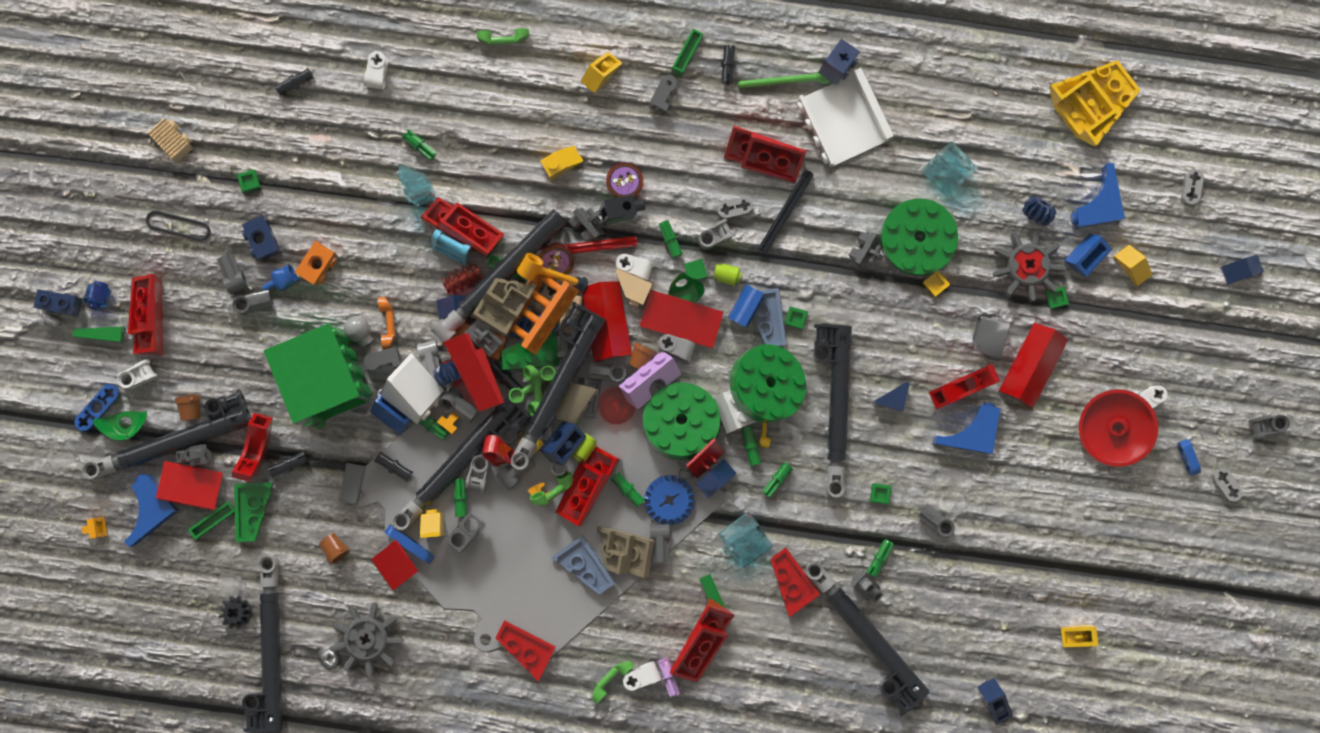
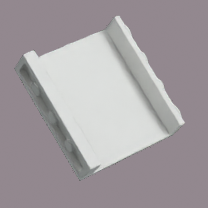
(845, 119)

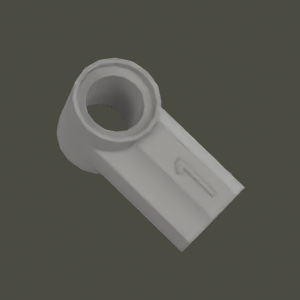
(429, 355)

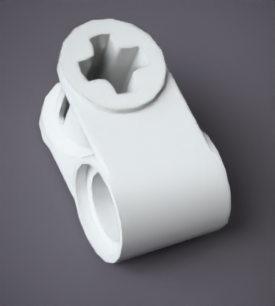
(376, 74)
(638, 266)
(140, 373)
(1148, 395)
(645, 674)

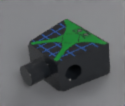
(613, 209)

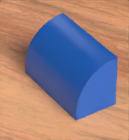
(1088, 254)
(746, 306)
(390, 415)

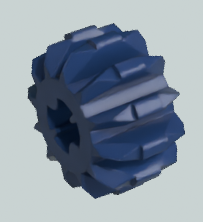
(1039, 211)
(446, 374)

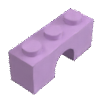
(637, 386)

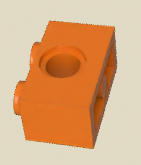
(306, 267)

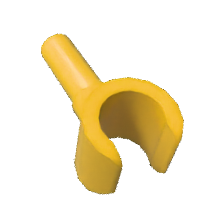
(764, 441)

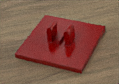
(705, 458)
(394, 565)

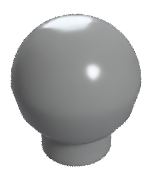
(358, 330)

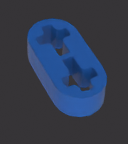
(1189, 457)

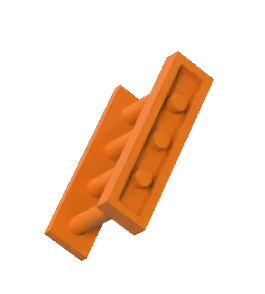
(550, 317)

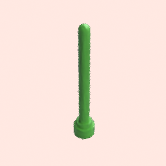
(783, 80)

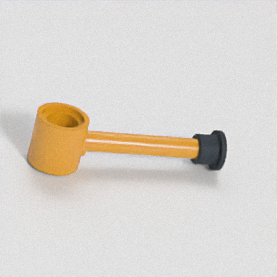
(532, 266)

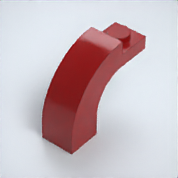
(964, 386)
(255, 447)

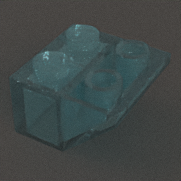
(949, 169)
(417, 184)
(745, 540)

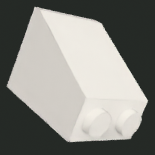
(412, 390)

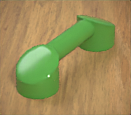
(520, 35)
(531, 373)
(518, 395)
(564, 482)
(599, 692)

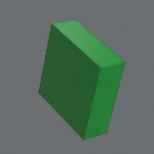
(249, 181)
(696, 269)
(1057, 298)
(796, 318)
(880, 493)

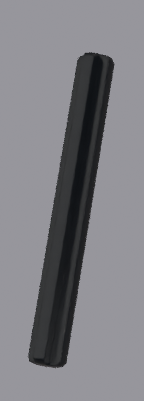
(785, 211)

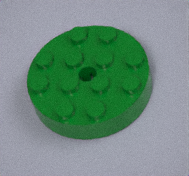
(935, 226)
(781, 372)
(680, 402)

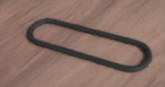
(178, 217)

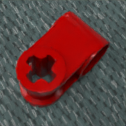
(497, 451)

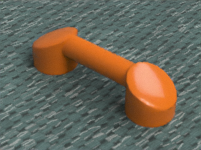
(385, 306)

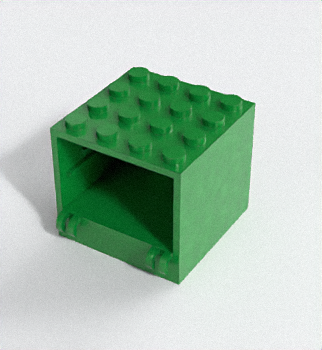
(318, 375)

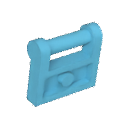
(450, 247)

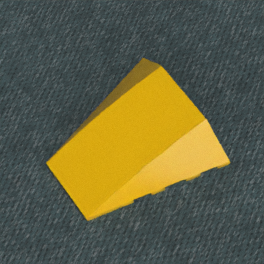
(1094, 100)

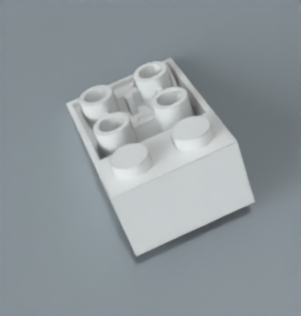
(730, 414)

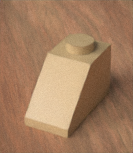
(634, 288)

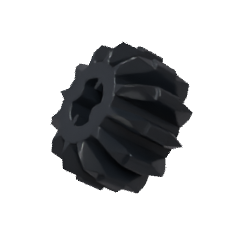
(242, 612)

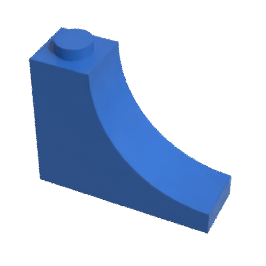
(1105, 206)
(978, 435)
(151, 511)

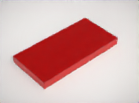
(681, 318)

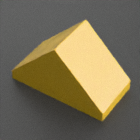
(1134, 264)
(1079, 636)

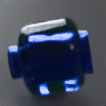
(97, 295)

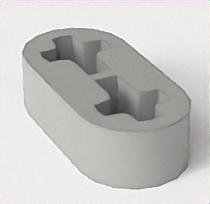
(1187, 186)
(733, 203)
(1230, 481)

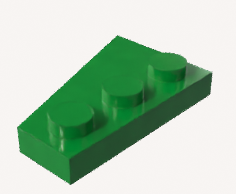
(517, 356)
(250, 508)

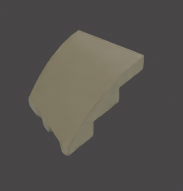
(502, 304)
(574, 402)
(626, 551)

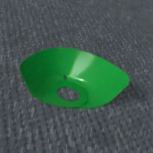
(689, 291)
(111, 426)

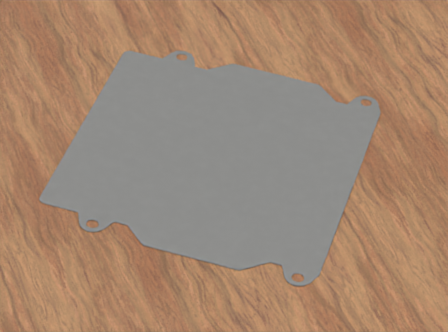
(510, 563)

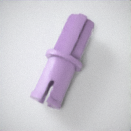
(670, 681)

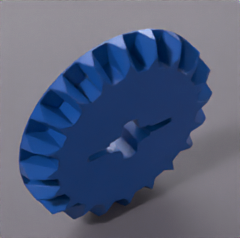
(671, 486)

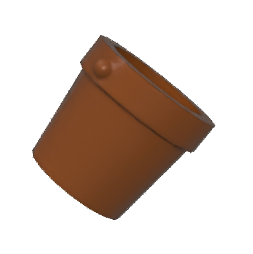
(641, 356)
(188, 407)
(333, 548)

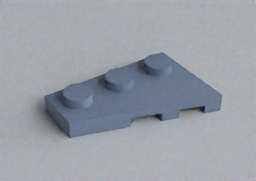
(770, 318)
(585, 564)

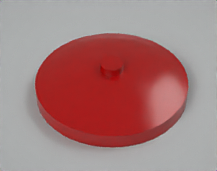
(1118, 427)

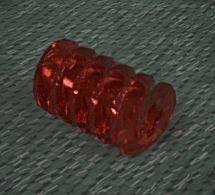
(462, 278)

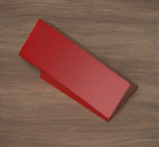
(764, 154)
(462, 226)
(607, 302)
(146, 315)
(1033, 364)
(474, 371)
(587, 485)
(702, 642)

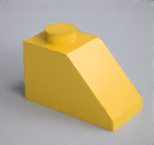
(600, 71)
(561, 162)
(432, 524)

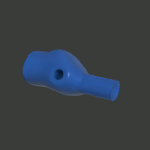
(282, 279)

